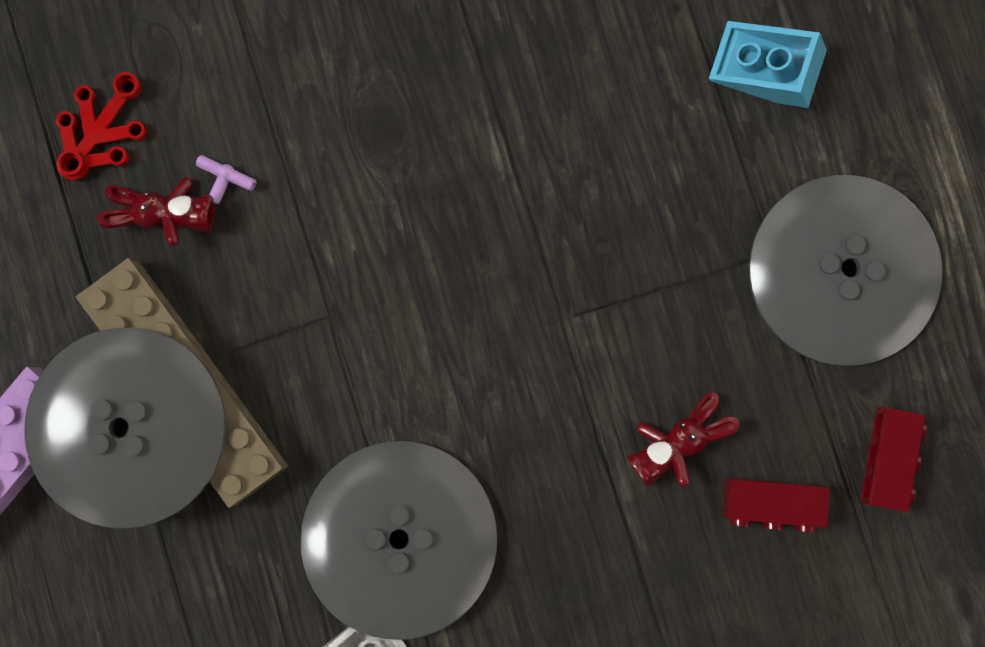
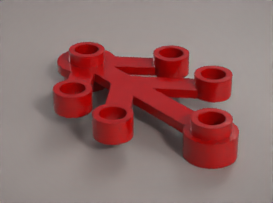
(97, 130)

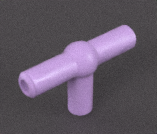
(225, 174)

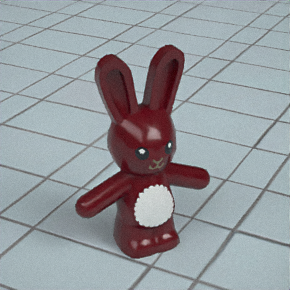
(153, 209)
(684, 439)

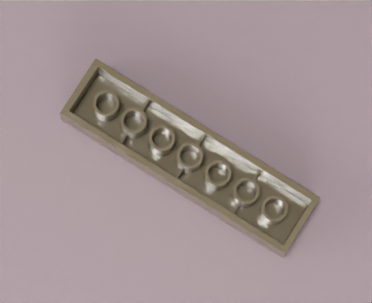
(132, 300)

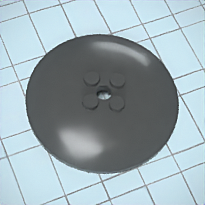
(801, 279)
(171, 437)
(387, 588)

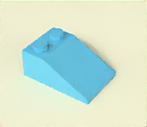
(769, 62)

